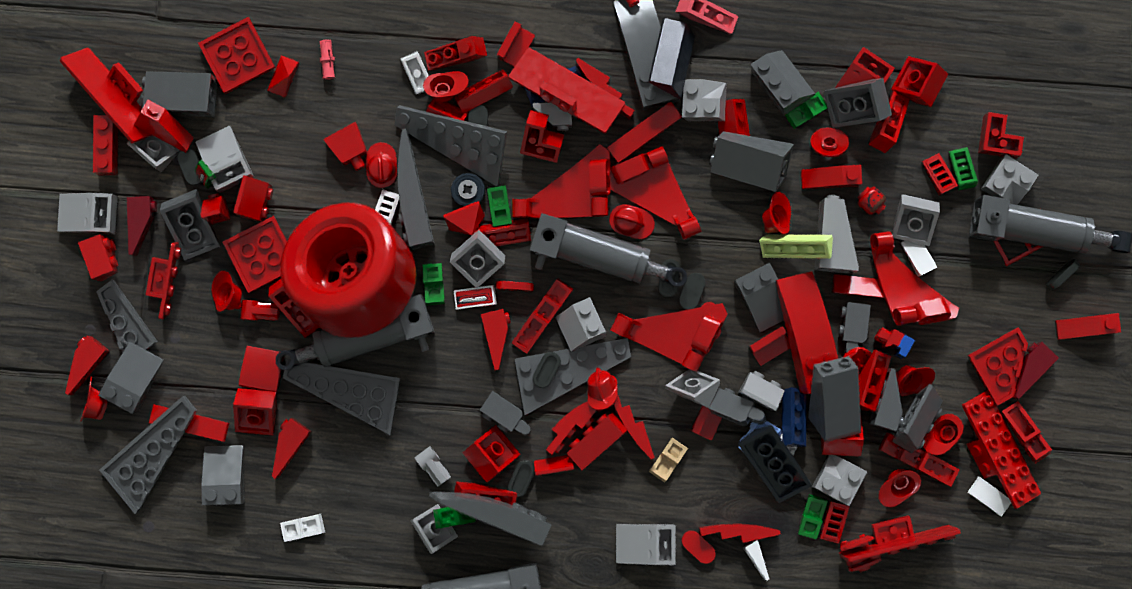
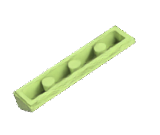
(796, 246)

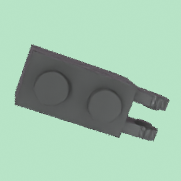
(854, 325)
(735, 408)
(504, 413)

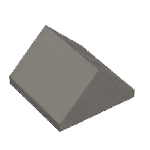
(155, 151)
(695, 387)
(432, 537)

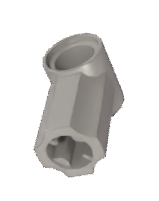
(430, 463)

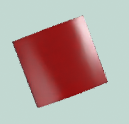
(260, 369)

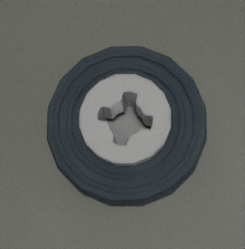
(471, 194)

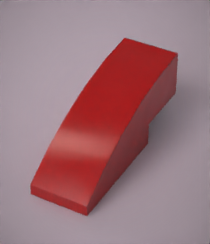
(1027, 432)

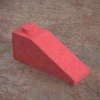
(707, 14)

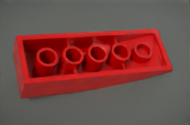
(806, 326)

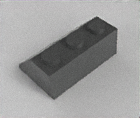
(781, 81)
(919, 419)

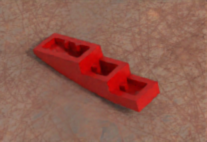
(601, 80)
(644, 132)
(542, 316)
(199, 425)
(636, 430)
(920, 461)
(745, 531)

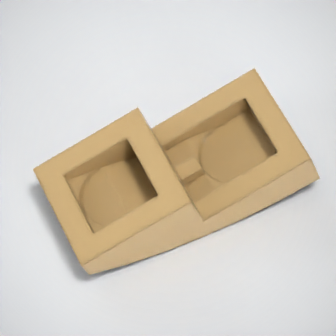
(668, 459)

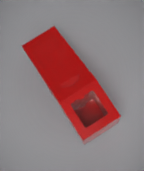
(456, 53)

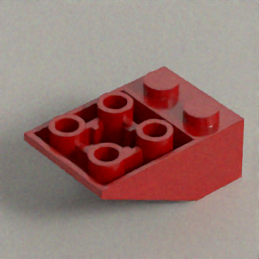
(866, 67)

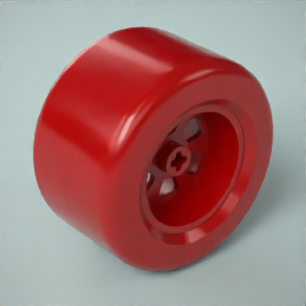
(366, 293)

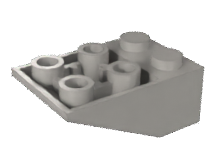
(224, 159)
(87, 213)
(645, 544)

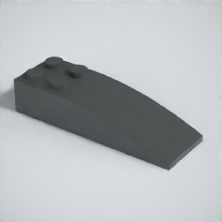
(640, 35)
(412, 202)
(507, 517)

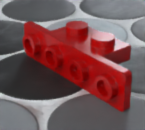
(161, 279)

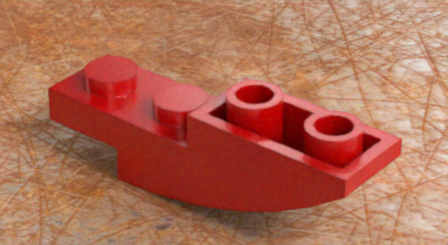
(565, 427)

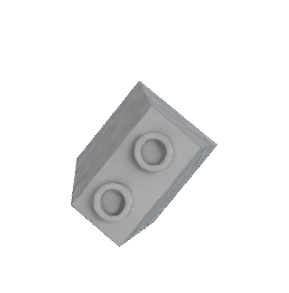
(834, 221)

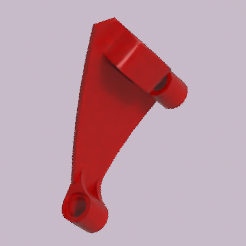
(652, 185)
(575, 194)
(905, 293)
(677, 335)

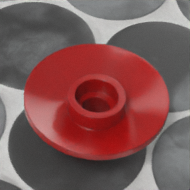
(829, 142)

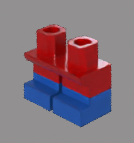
(895, 340)

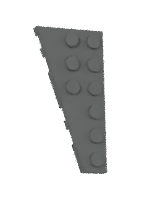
(573, 370)
(356, 392)

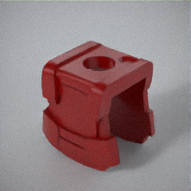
(859, 542)

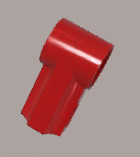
(254, 310)

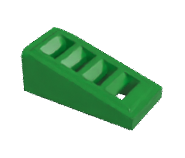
(972, 182)

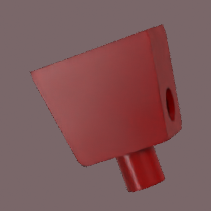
(348, 146)

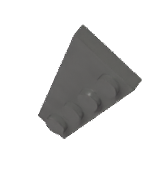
(124, 318)

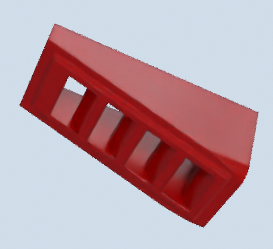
(945, 170)
(827, 520)

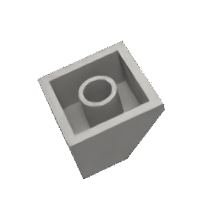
(704, 100)
(1009, 180)
(477, 258)
(839, 479)

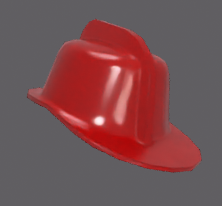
(445, 85)
(381, 165)
(778, 215)
(631, 221)
(225, 292)
(913, 380)
(601, 389)
(95, 404)
(944, 434)
(899, 487)

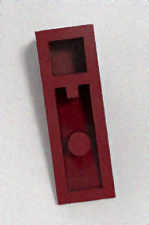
(139, 219)
(1034, 365)

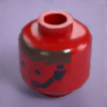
(872, 200)

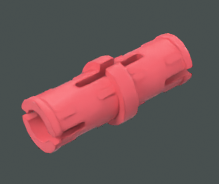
(327, 59)

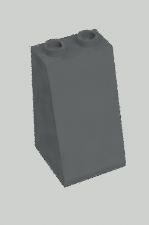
(181, 92)
(751, 159)
(835, 399)

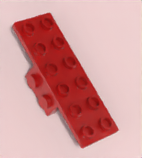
(111, 90)
(566, 90)
(997, 451)
(895, 535)

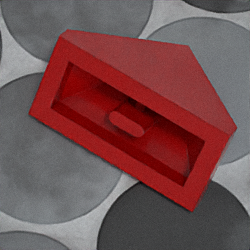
(283, 76)
(465, 219)

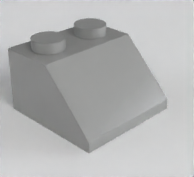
(915, 220)
(581, 324)
(761, 391)

